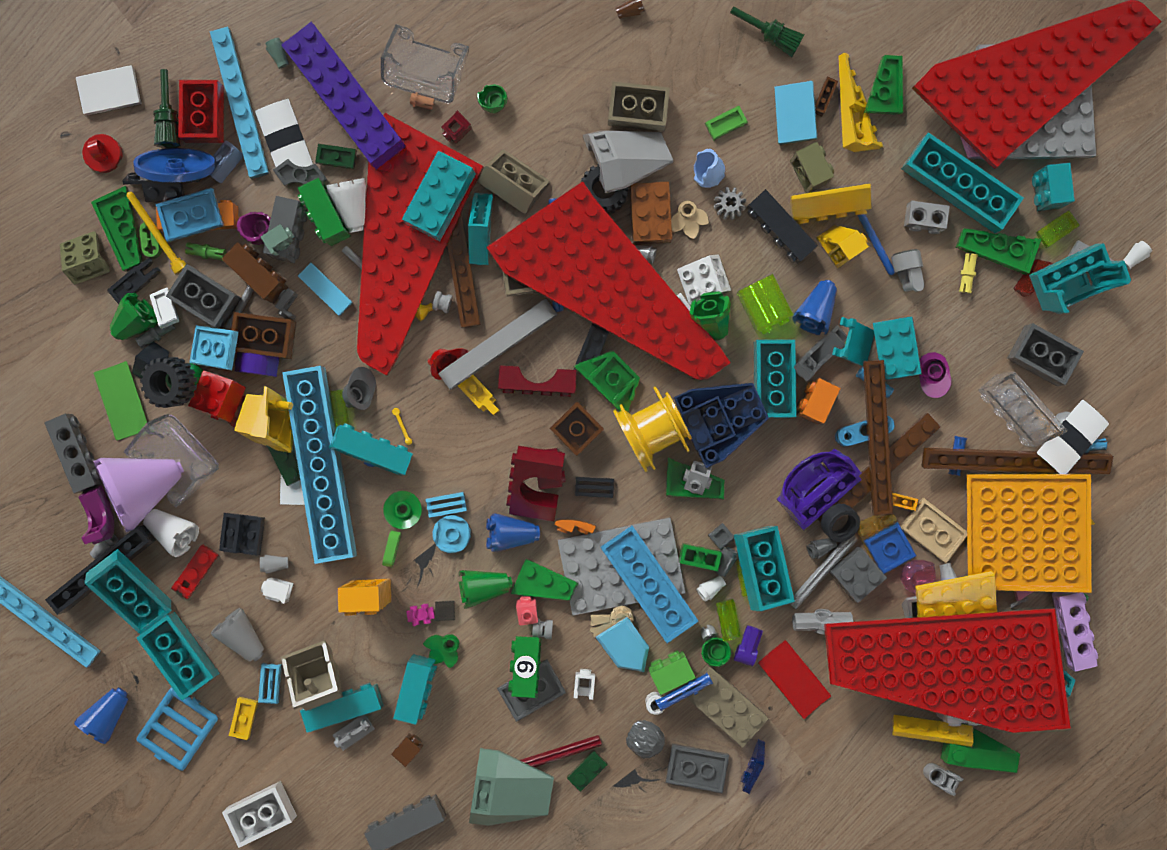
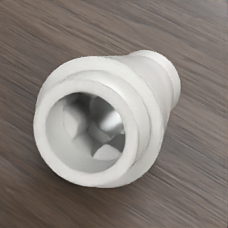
(1138, 253)
(710, 588)

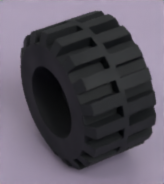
(609, 204)
(155, 382)

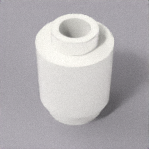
(653, 709)

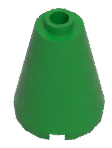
(482, 586)

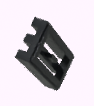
(611, 487)

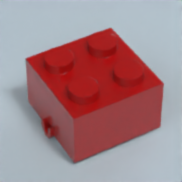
(217, 396)

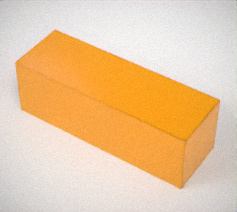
(904, 501)

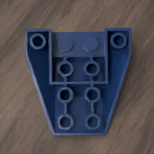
(720, 418)

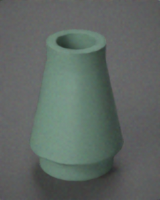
(277, 52)

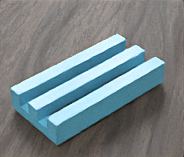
(462, 501)
(271, 667)

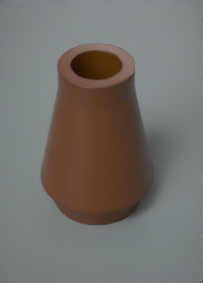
(630, 8)

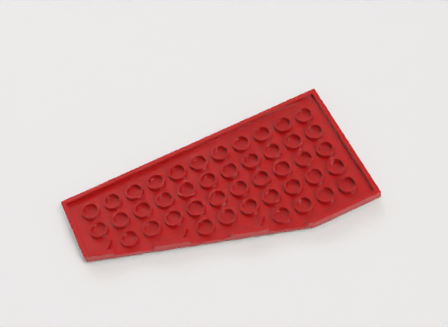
(967, 666)

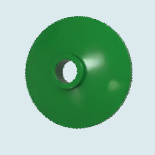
(395, 516)

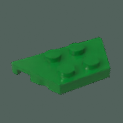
(611, 378)

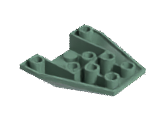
(508, 790)

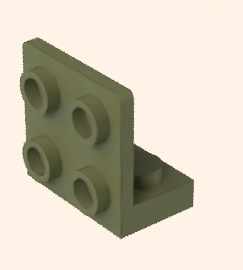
(82, 258)

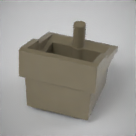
(312, 676)

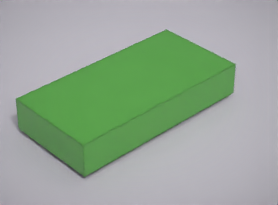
(726, 123)

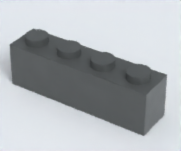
(405, 824)

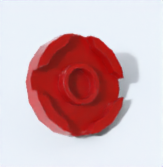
(102, 153)

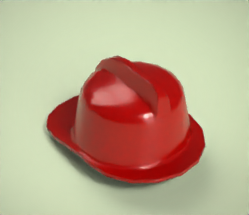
(443, 358)

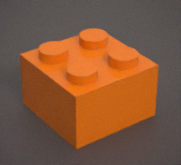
(817, 401)

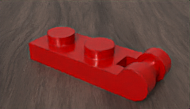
(195, 571)

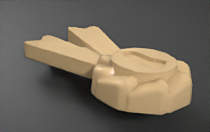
(604, 622)

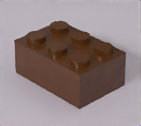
(255, 272)
(264, 335)

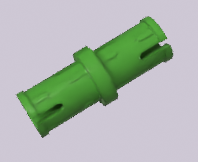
(205, 251)

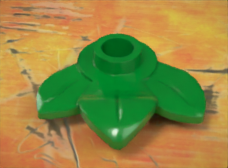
(441, 651)

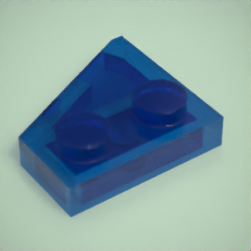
(754, 767)

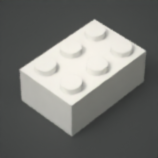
(259, 814)

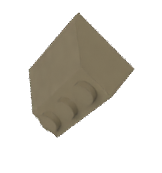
(513, 181)

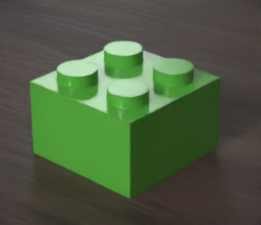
(671, 672)

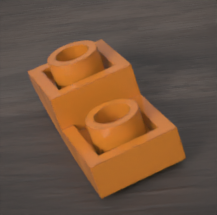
(566, 525)

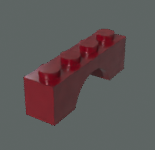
(512, 379)

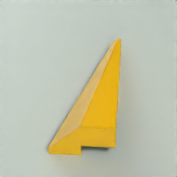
(856, 125)

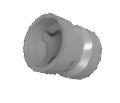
(538, 629)

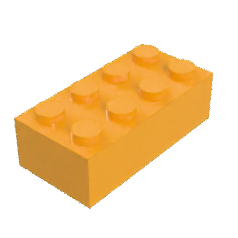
(364, 595)

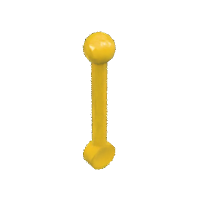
(408, 441)

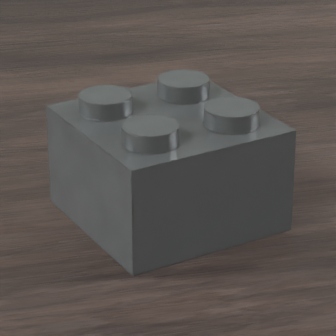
(857, 574)

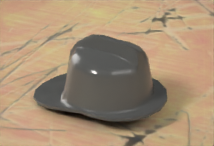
(360, 389)

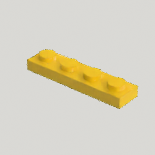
(932, 730)

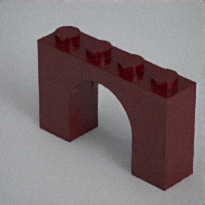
(532, 463)

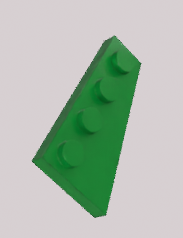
(118, 223)

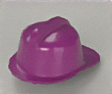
(935, 375)

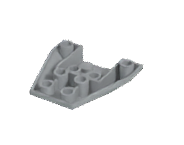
(627, 156)

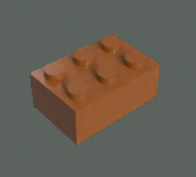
(650, 213)

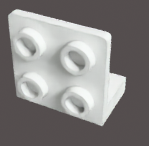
(703, 277)

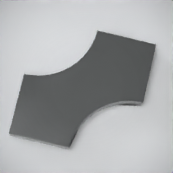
(291, 173)

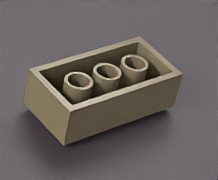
(728, 707)

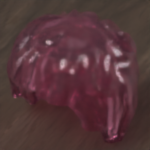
(917, 573)

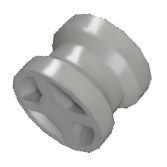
(442, 302)

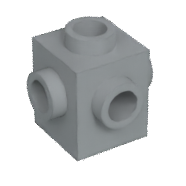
(697, 478)

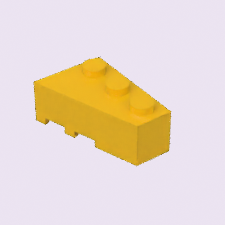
(842, 244)

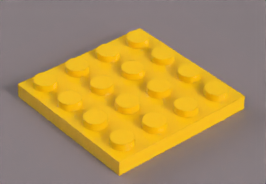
(957, 596)

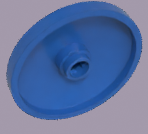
(174, 165)

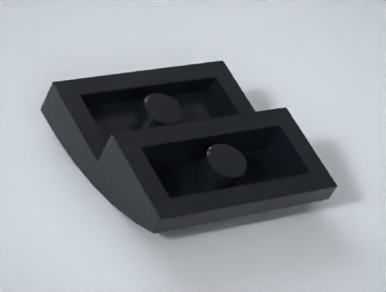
(242, 534)

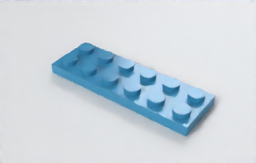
(649, 584)

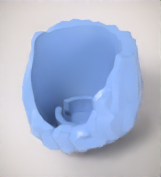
(708, 169)

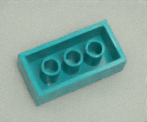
(439, 196)
(776, 376)
(764, 568)
(128, 591)
(178, 655)

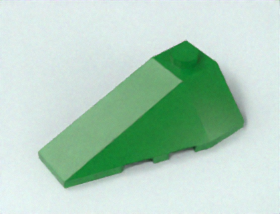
(983, 754)

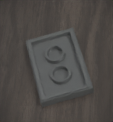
(548, 690)
(697, 768)

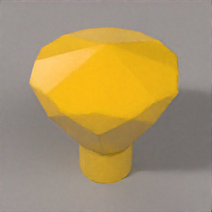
(423, 311)

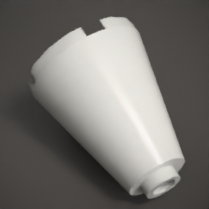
(171, 531)

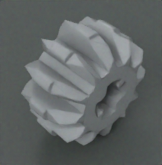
(729, 210)

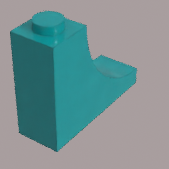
(480, 228)

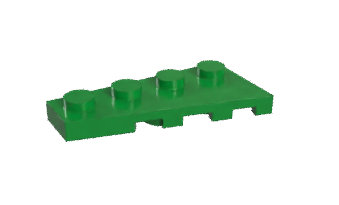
(1008, 251)

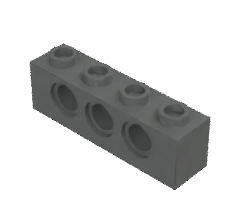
(57, 429)

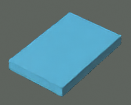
(795, 112)
(214, 347)

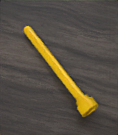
(176, 263)

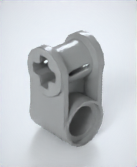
(945, 779)

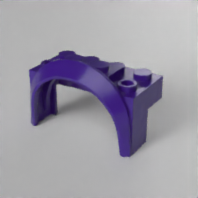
(841, 478)

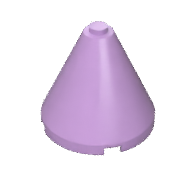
(136, 485)

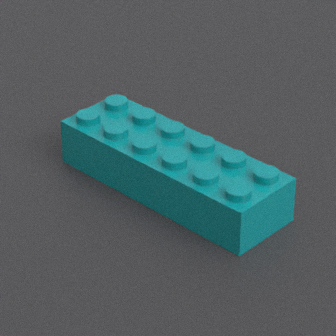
(962, 183)

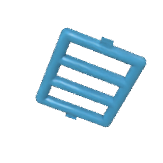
(190, 749)

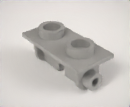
(353, 732)

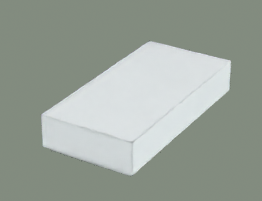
(164, 308)

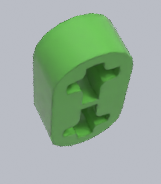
(146, 242)
(391, 549)

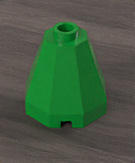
(712, 314)
(132, 317)

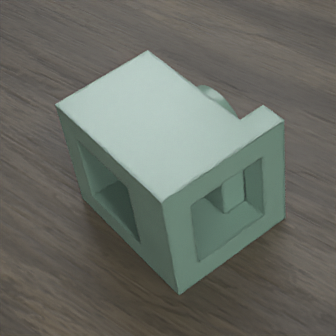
(278, 239)

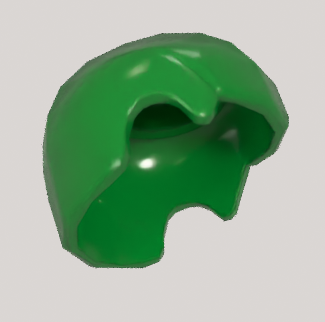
(492, 98)
(716, 652)

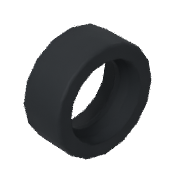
(849, 528)

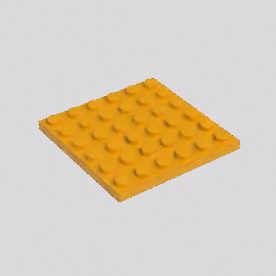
(1030, 530)

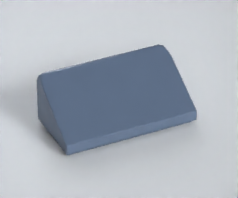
(225, 161)

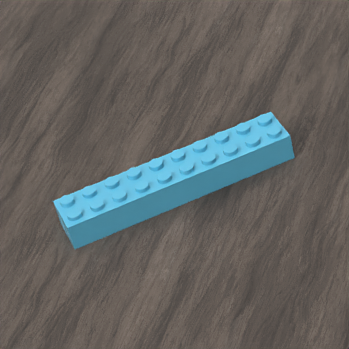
(319, 465)

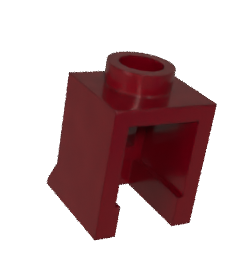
(461, 132)

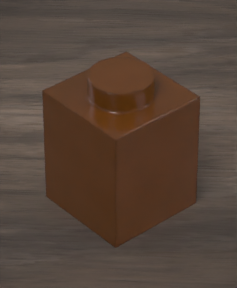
(407, 749)

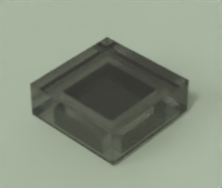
(445, 610)

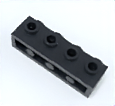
(781, 227)

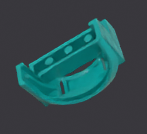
(1068, 283)

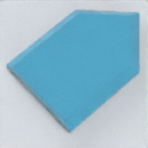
(625, 645)

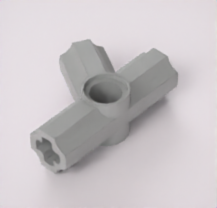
(816, 621)

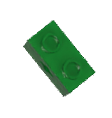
(700, 556)

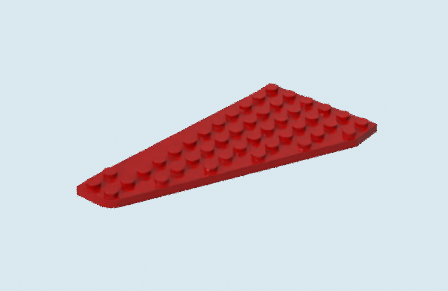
(1018, 85)

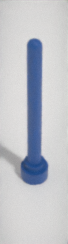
(876, 243)

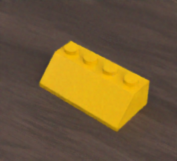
(830, 203)

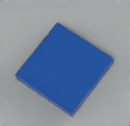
(889, 548)

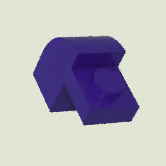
(256, 364)

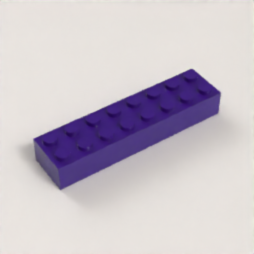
(343, 95)

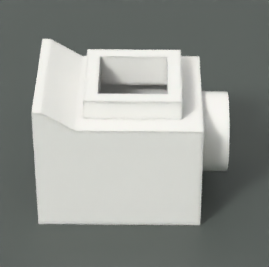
(277, 590)
(581, 690)

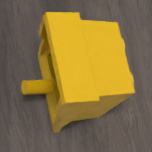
(266, 420)

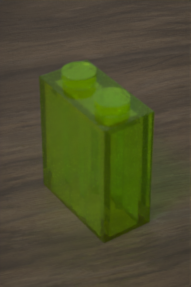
(765, 304)

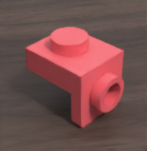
(527, 610)

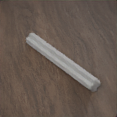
(822, 571)

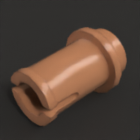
(421, 101)

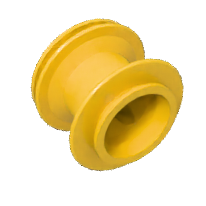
(653, 428)

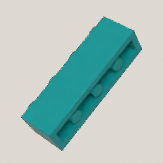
(371, 450)
(349, 706)

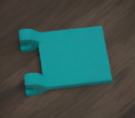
(857, 343)

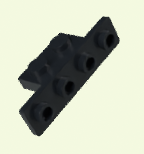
(157, 191)

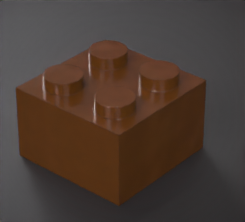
(576, 428)

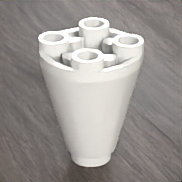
(350, 202)

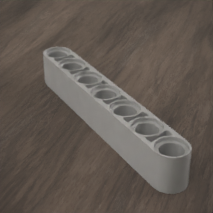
(497, 344)

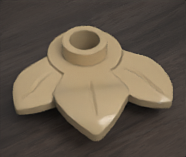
(689, 222)

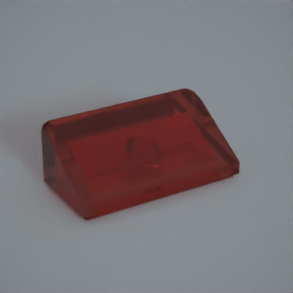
(1024, 285)

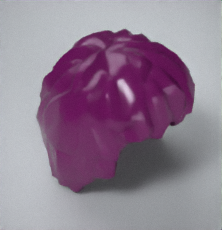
(253, 226)

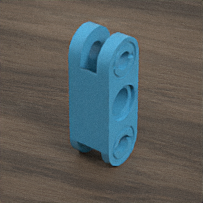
(854, 433)

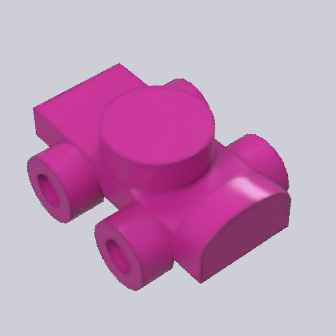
(424, 613)

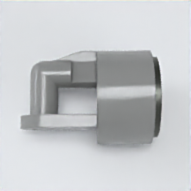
(908, 266)

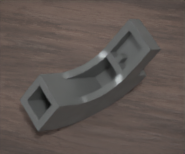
(820, 353)

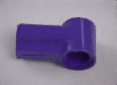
(747, 650)

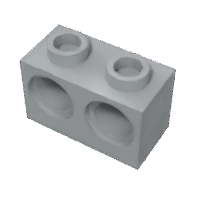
(926, 211)

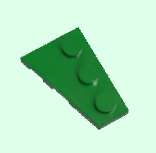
(887, 89)
(675, 483)
(543, 582)

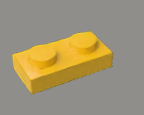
(243, 718)

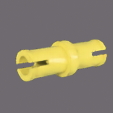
(968, 273)

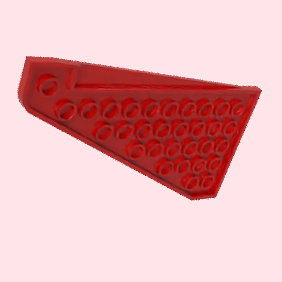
(396, 257)
(593, 269)

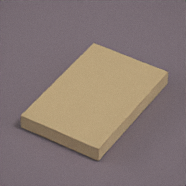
(934, 530)

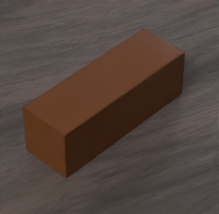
(825, 95)

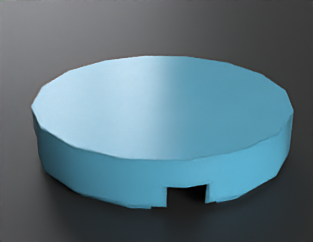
(451, 534)

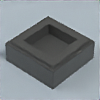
(721, 536)

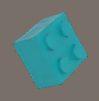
(1053, 187)

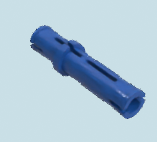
(704, 681)

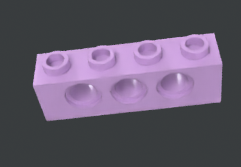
(1067, 622)

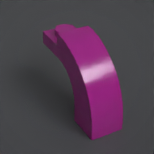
(98, 514)

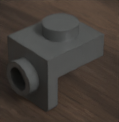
(286, 299)

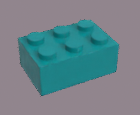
(898, 347)
(415, 689)

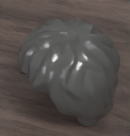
(645, 739)

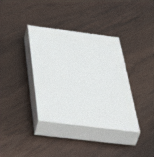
(108, 90)

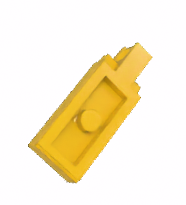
(479, 394)

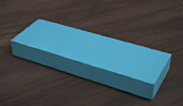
(325, 289)

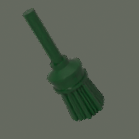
(774, 32)
(165, 118)

